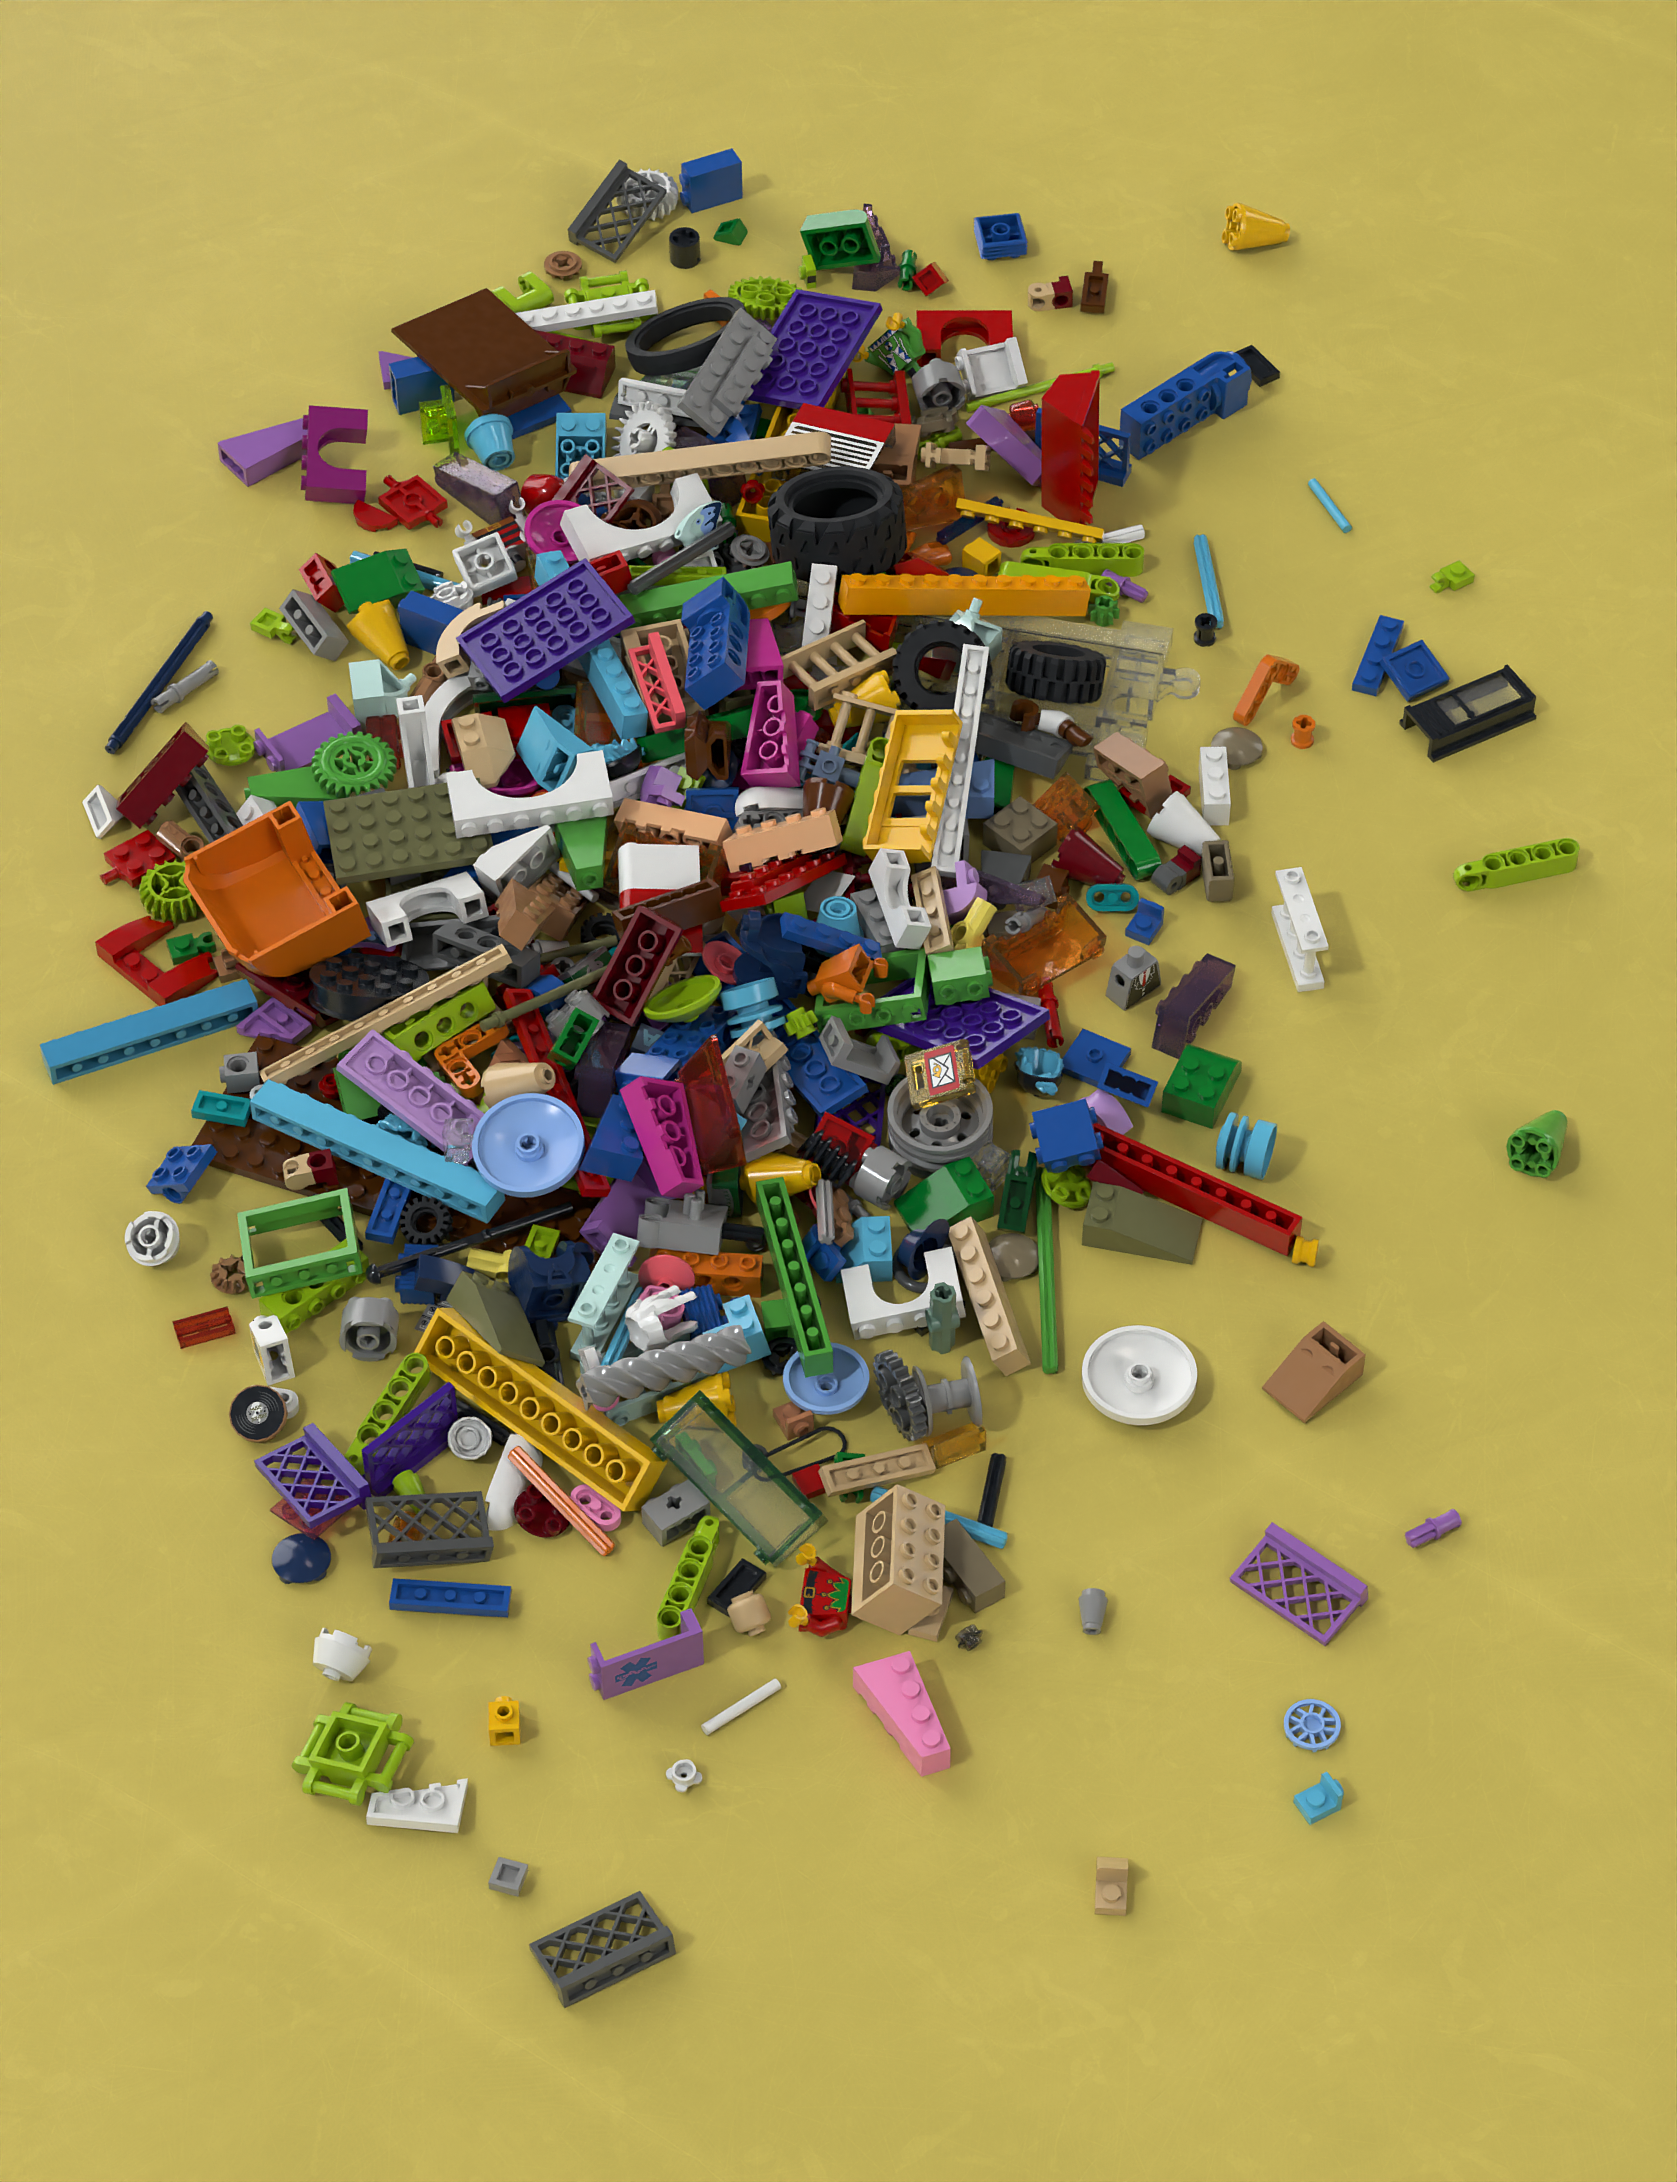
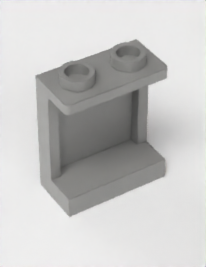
(872, 1062)

